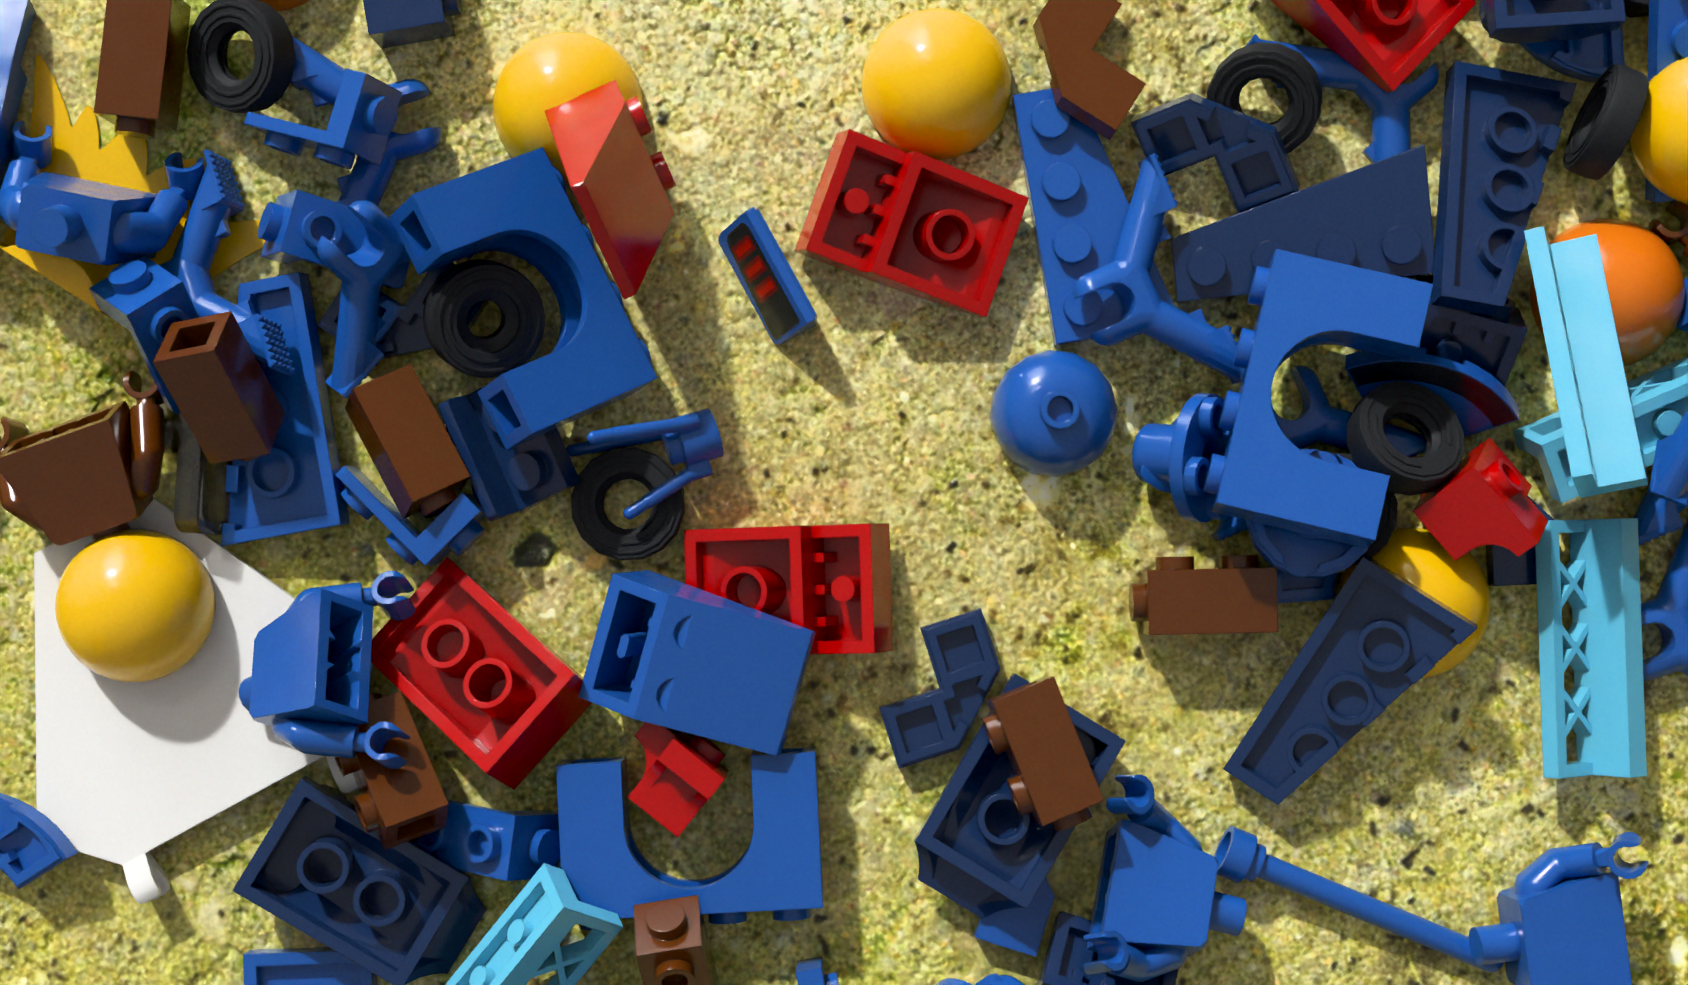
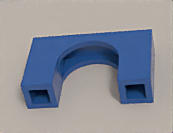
(526, 213)
(1303, 306)
(774, 874)

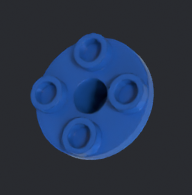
(1179, 454)

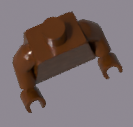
(86, 471)

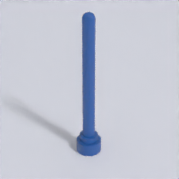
(1244, 858)

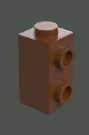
(142, 65)
(219, 388)
(407, 442)
(1205, 601)
(1045, 752)
(401, 800)
(673, 943)

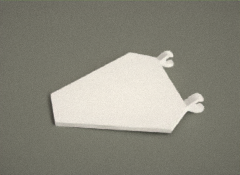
(159, 756)

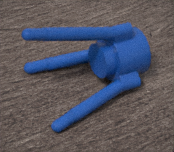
(686, 439)

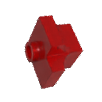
(1482, 506)
(677, 776)

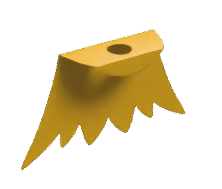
(120, 164)

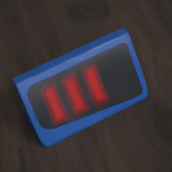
(767, 277)

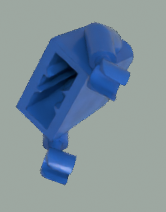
(89, 217)
(316, 670)
(1154, 891)
(1563, 918)

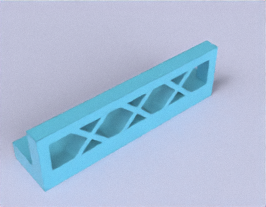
(1586, 364)
(1658, 406)
(1600, 647)
(530, 933)

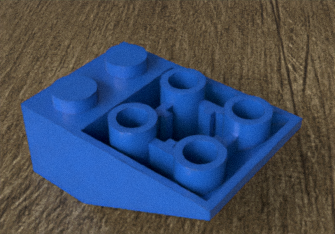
(696, 662)

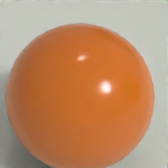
(1641, 281)

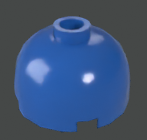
(1053, 413)

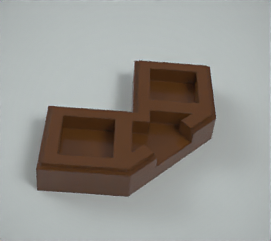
(1082, 79)

